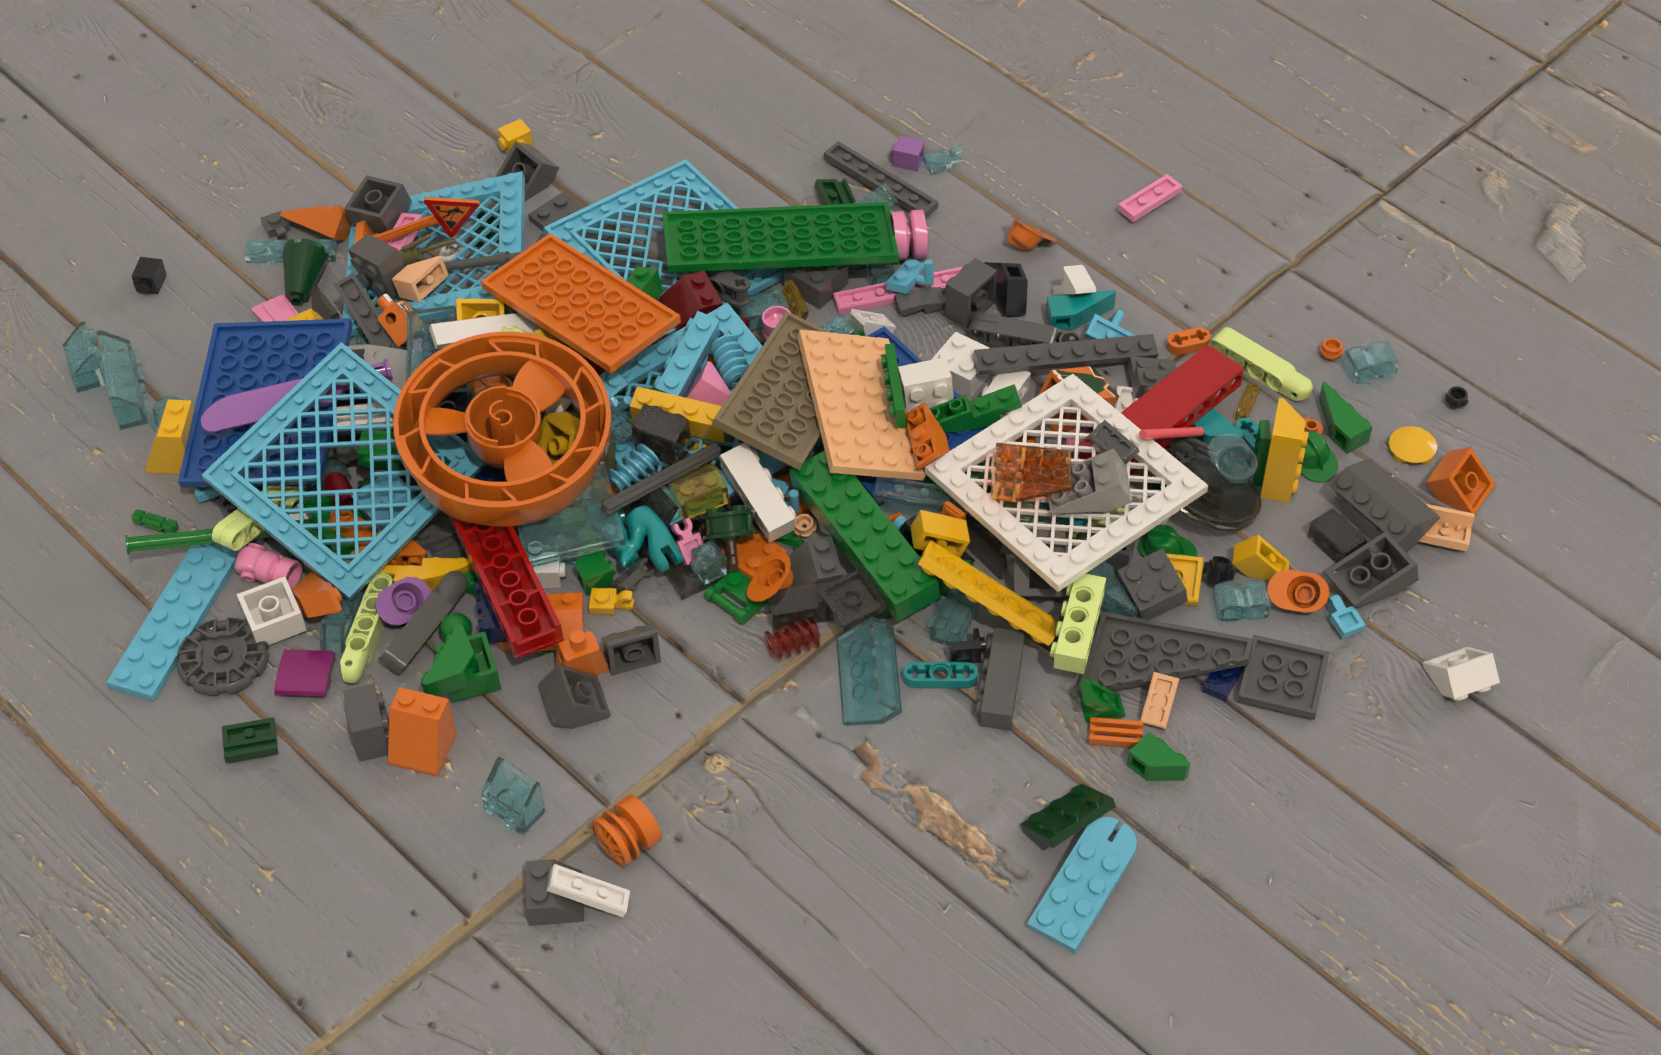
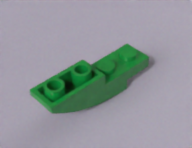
(977, 413)

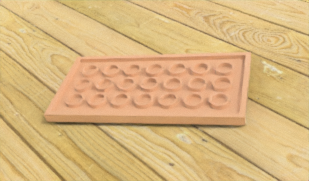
(853, 406)

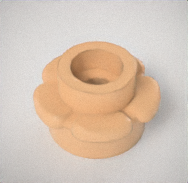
(804, 520)

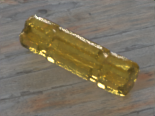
(1247, 401)

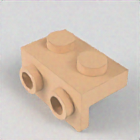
(1451, 530)

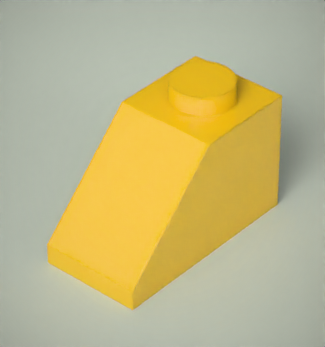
(1258, 558)

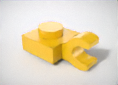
(608, 600)

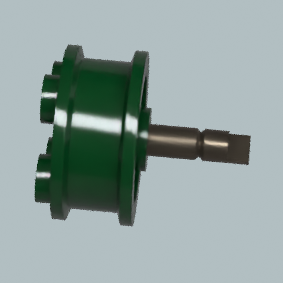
(729, 527)

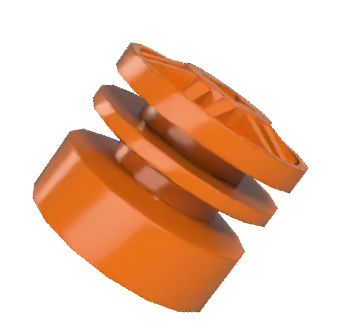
(626, 830)

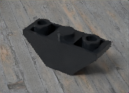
(1011, 288)

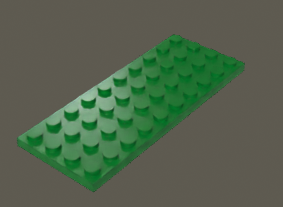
(779, 237)

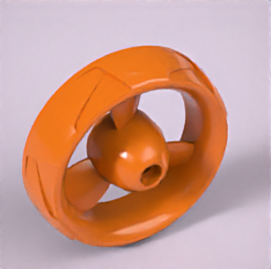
(503, 427)

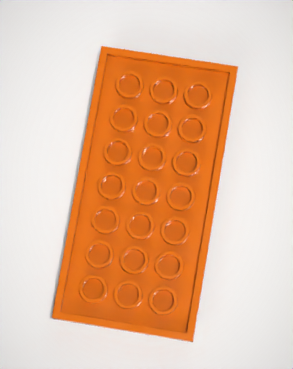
(580, 302)

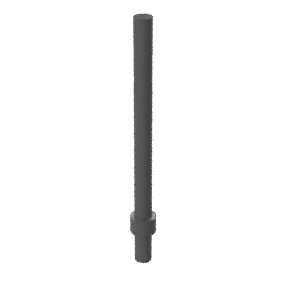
(501, 259)

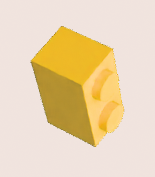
(942, 529)

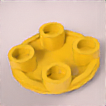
(1412, 445)

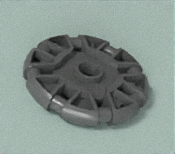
(230, 666)

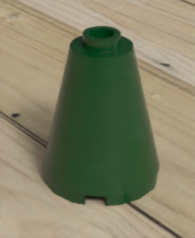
(302, 268)

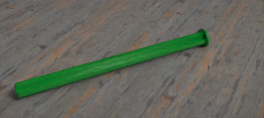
(178, 539)

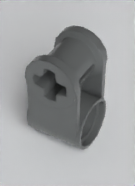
(732, 288)

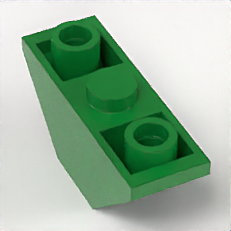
(451, 666)

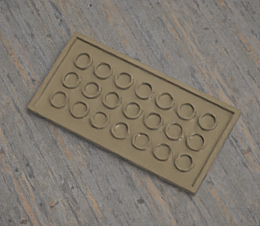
(773, 398)

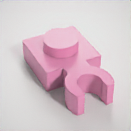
(687, 540)

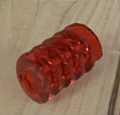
(792, 638)

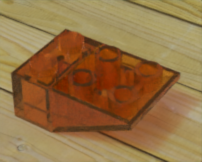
(1028, 472)

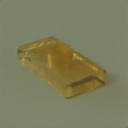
(795, 300)

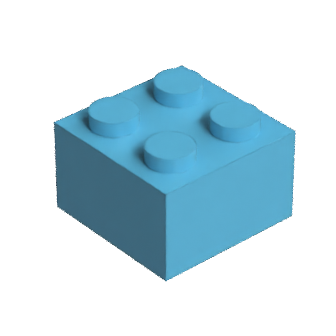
(383, 498)

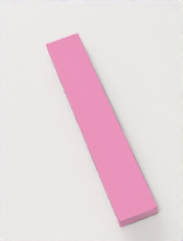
(878, 295)

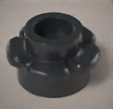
(1457, 397)

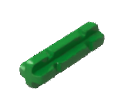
(154, 521)

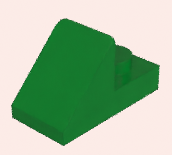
(1100, 701)

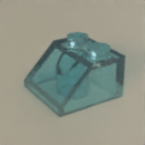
(513, 796)

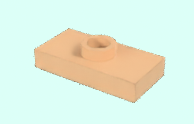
(1159, 700)

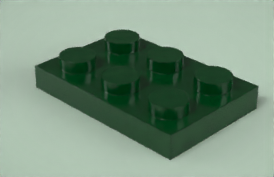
(1067, 815)

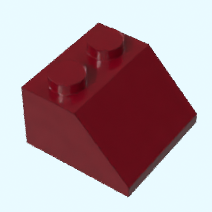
(689, 295)

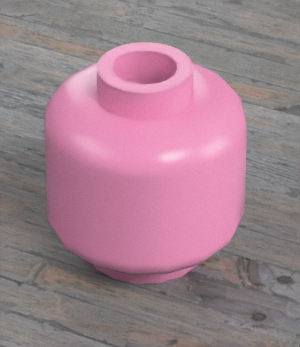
(247, 559)

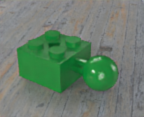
(486, 675)

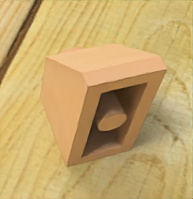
(420, 278)

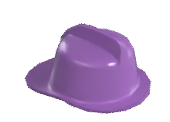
(401, 600)

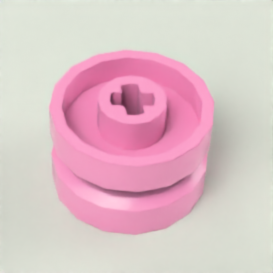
(912, 235)

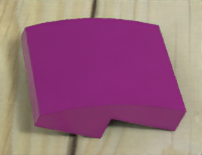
(304, 672)

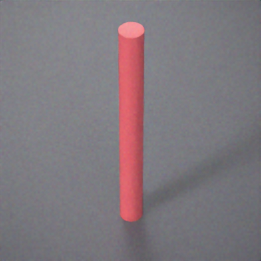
(1171, 432)

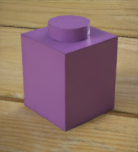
(908, 153)

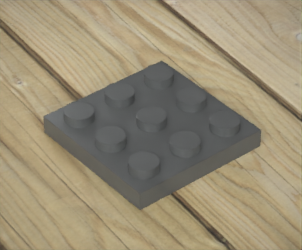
(1284, 677)

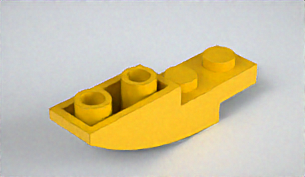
(430, 572)

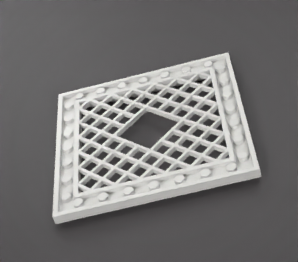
(1056, 567)

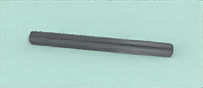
(660, 478)

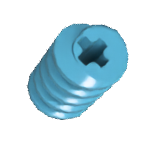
(729, 359)
(632, 467)

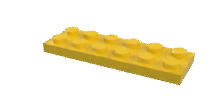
(988, 592)

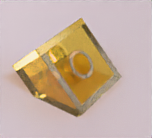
(699, 491)

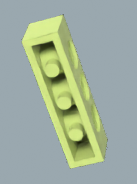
(1078, 624)

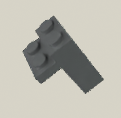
(1022, 571)

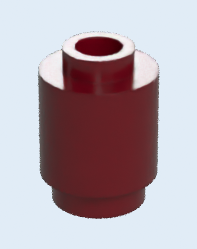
(337, 481)

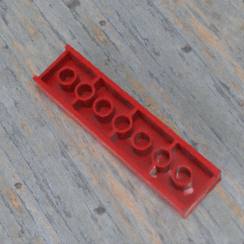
(1183, 394)
(510, 586)

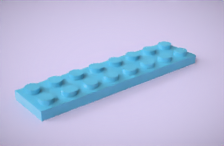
(174, 616)

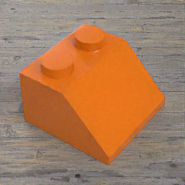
(1461, 481)
(570, 613)

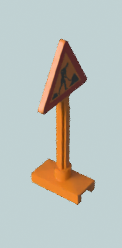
(445, 211)

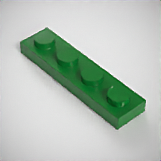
(894, 392)

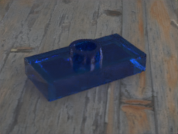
(1221, 683)

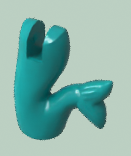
(646, 522)

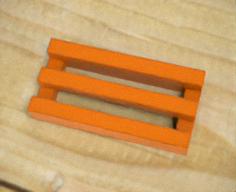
(1116, 729)

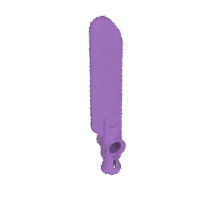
(252, 405)

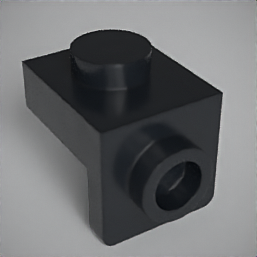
(969, 650)

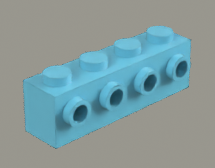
(689, 355)

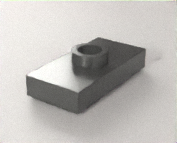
(1107, 437)

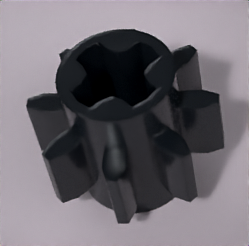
(1218, 570)

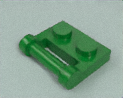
(735, 586)

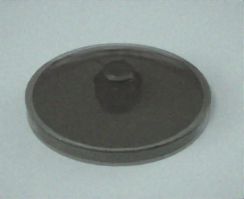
(1225, 504)

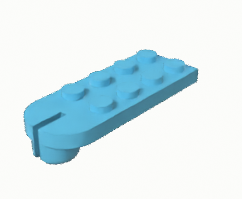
(1084, 883)

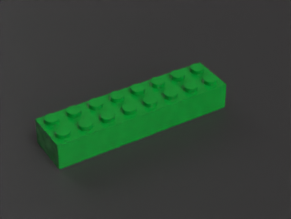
(865, 536)

